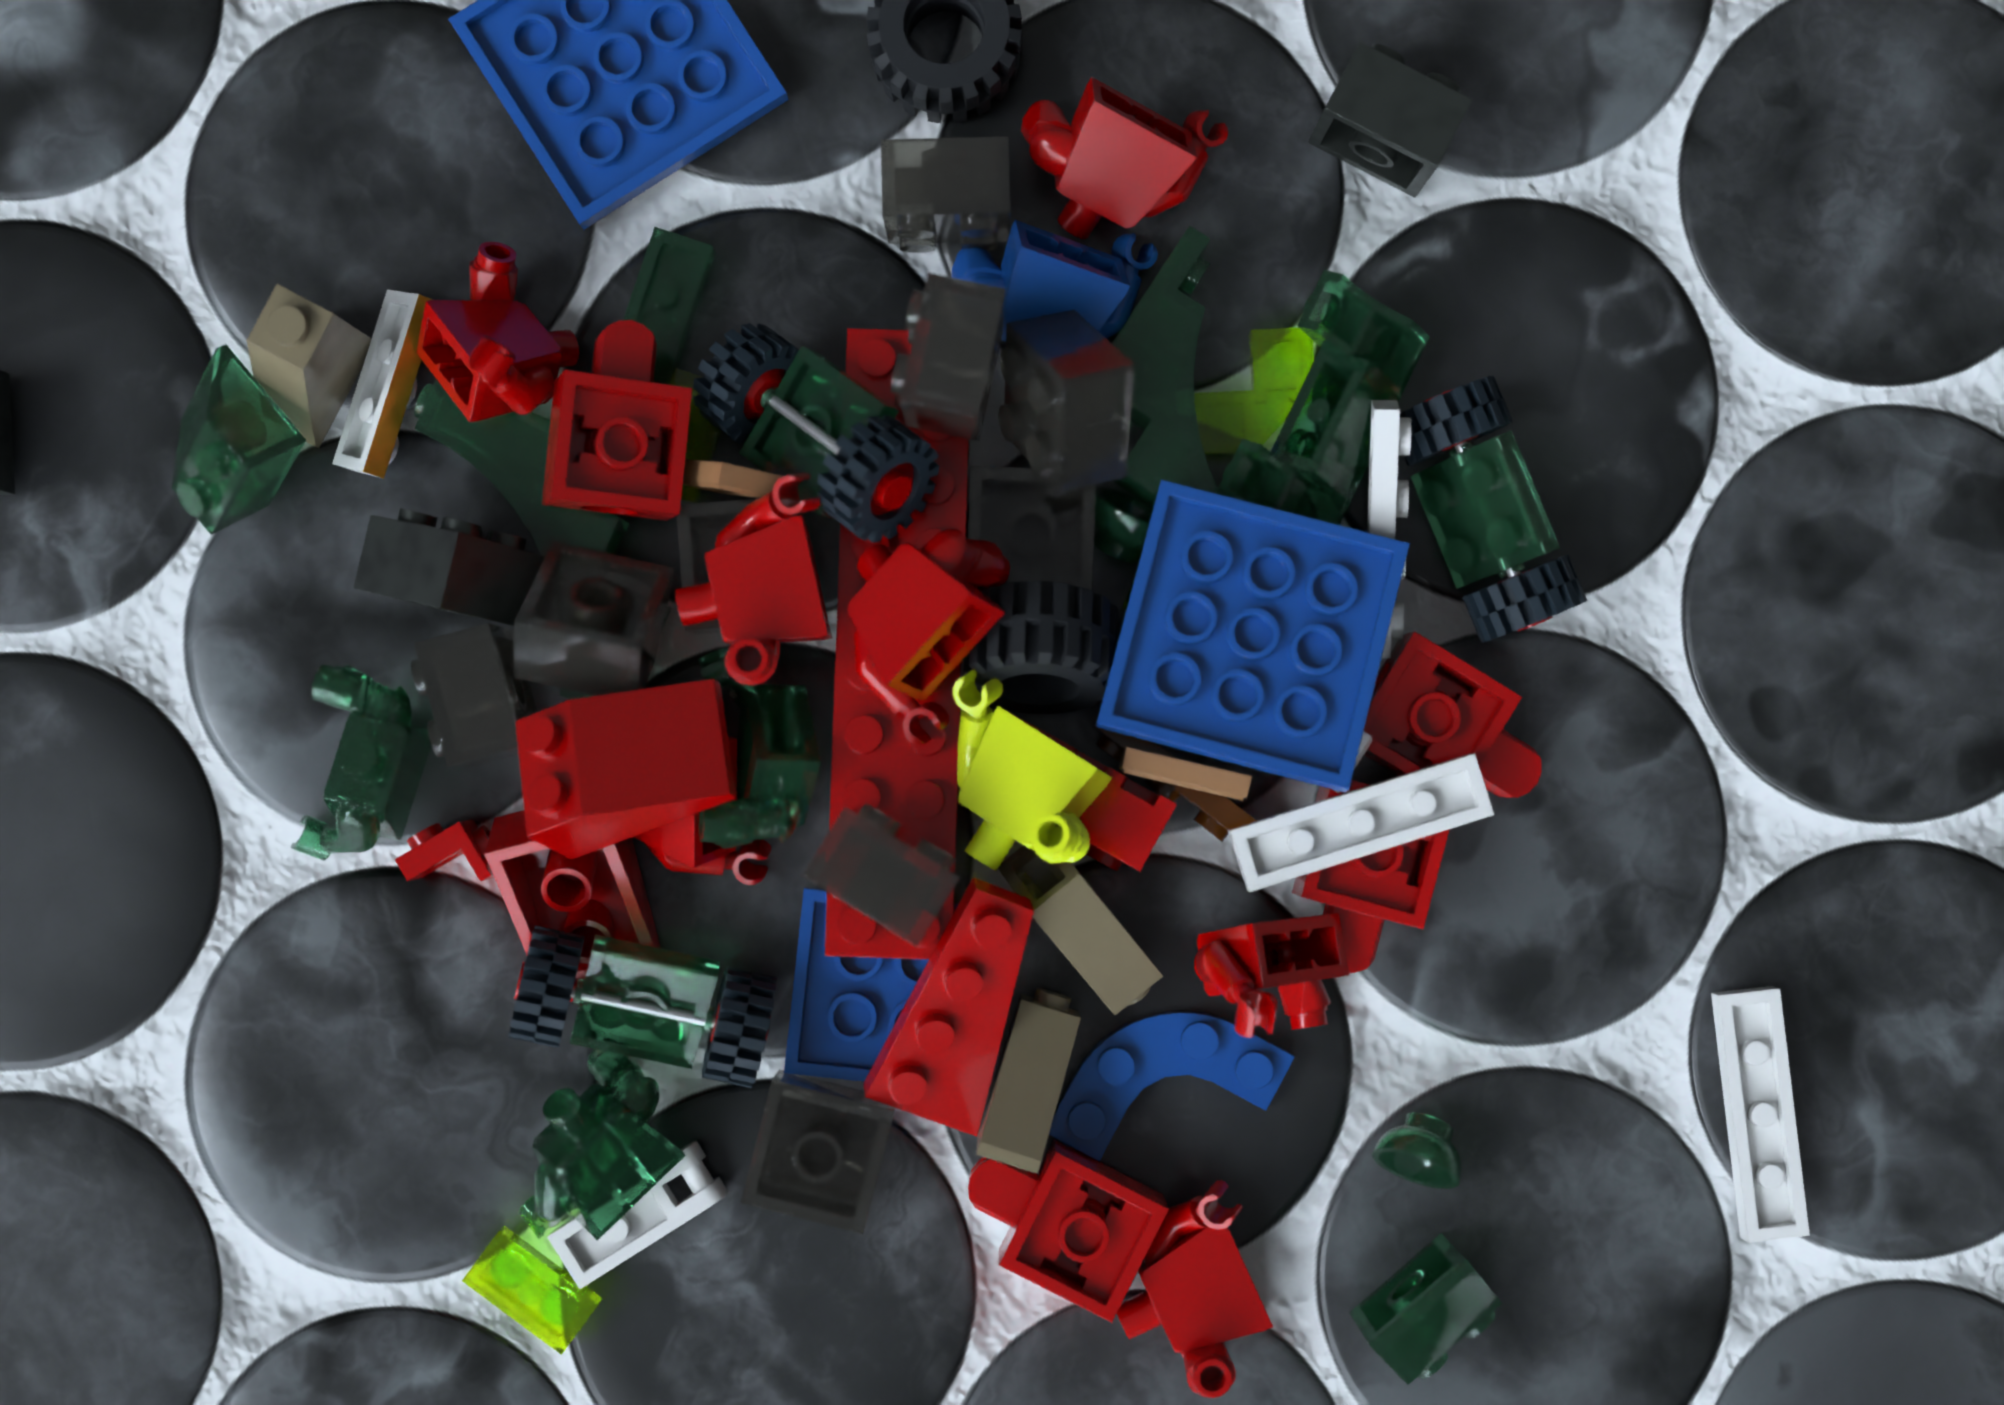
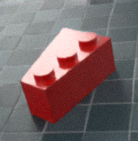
(1123, 818)

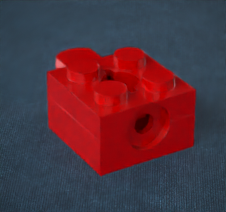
(617, 433)
(1441, 708)
(1376, 888)
(1071, 1224)

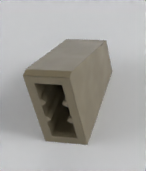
(305, 360)
(1082, 928)
(1028, 1080)

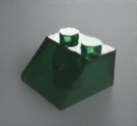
(231, 446)
(1425, 1310)

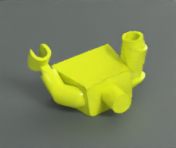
(1019, 782)

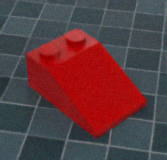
(622, 764)
(578, 896)

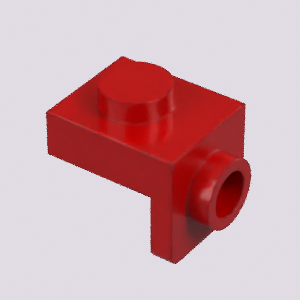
(437, 847)

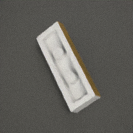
(384, 387)

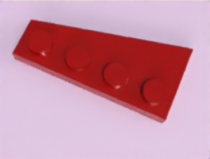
(955, 1018)

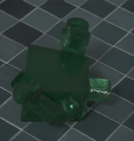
(774, 761)
(373, 766)
(598, 1149)

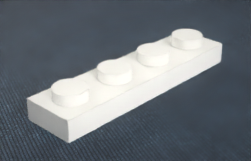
(1386, 495)
(1361, 822)
(1760, 1114)

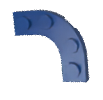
(1155, 1049)

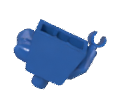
(1059, 275)

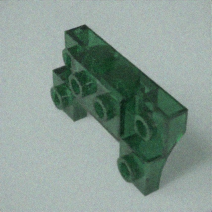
(1326, 436)

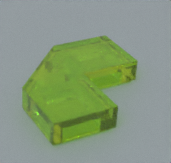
(1278, 369)

